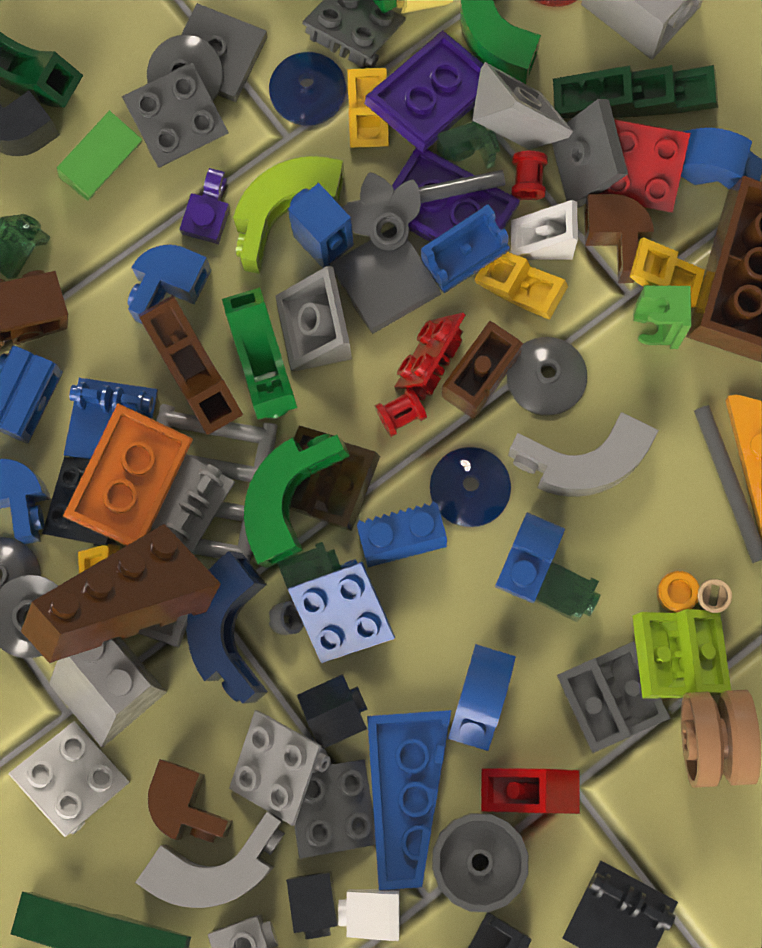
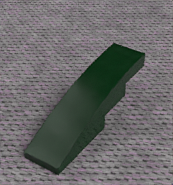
(638, 92)
(78, 926)

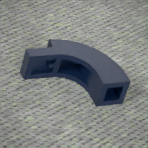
(212, 632)

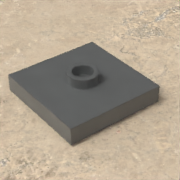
(233, 40)
(591, 155)

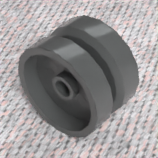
(502, 875)

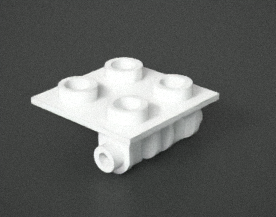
(69, 779)

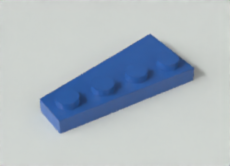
(405, 782)

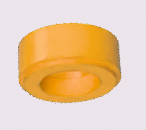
(678, 591)

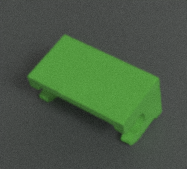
(98, 155)
(668, 309)

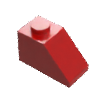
(530, 790)

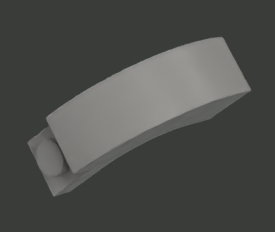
(591, 471)
(199, 886)

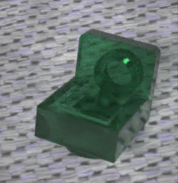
(17, 240)

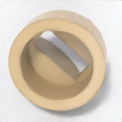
(724, 595)

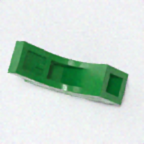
(496, 40)
(259, 354)
(271, 492)

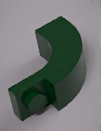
(40, 72)

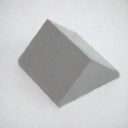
(516, 110)
(313, 322)

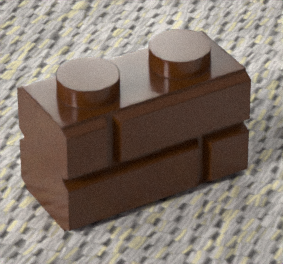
(482, 369)

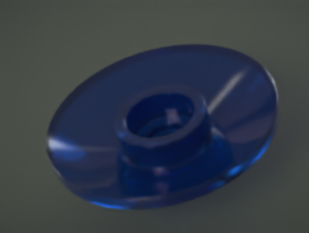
(312, 103)
(470, 507)

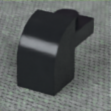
(25, 127)

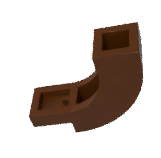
(190, 365)

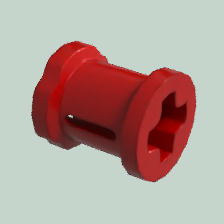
(529, 175)
(400, 411)

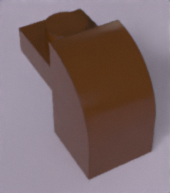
(619, 223)
(172, 803)

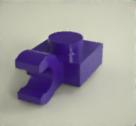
(207, 214)

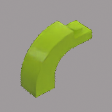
(270, 197)

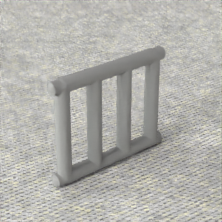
(264, 436)

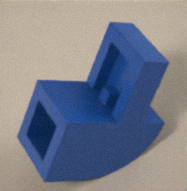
(719, 157)
(164, 271)
(20, 491)
(530, 557)
(482, 697)

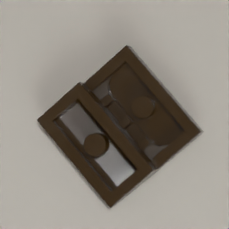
(338, 490)

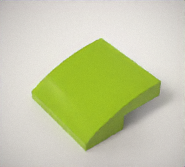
(681, 653)

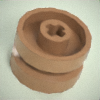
(720, 738)

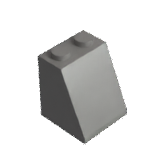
(644, 22)
(106, 688)

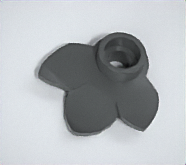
(384, 205)

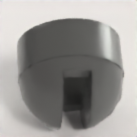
(277, 623)

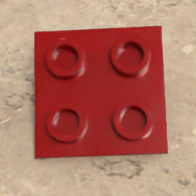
(653, 164)
(438, 343)

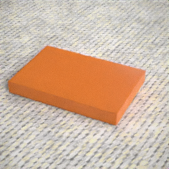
(128, 476)

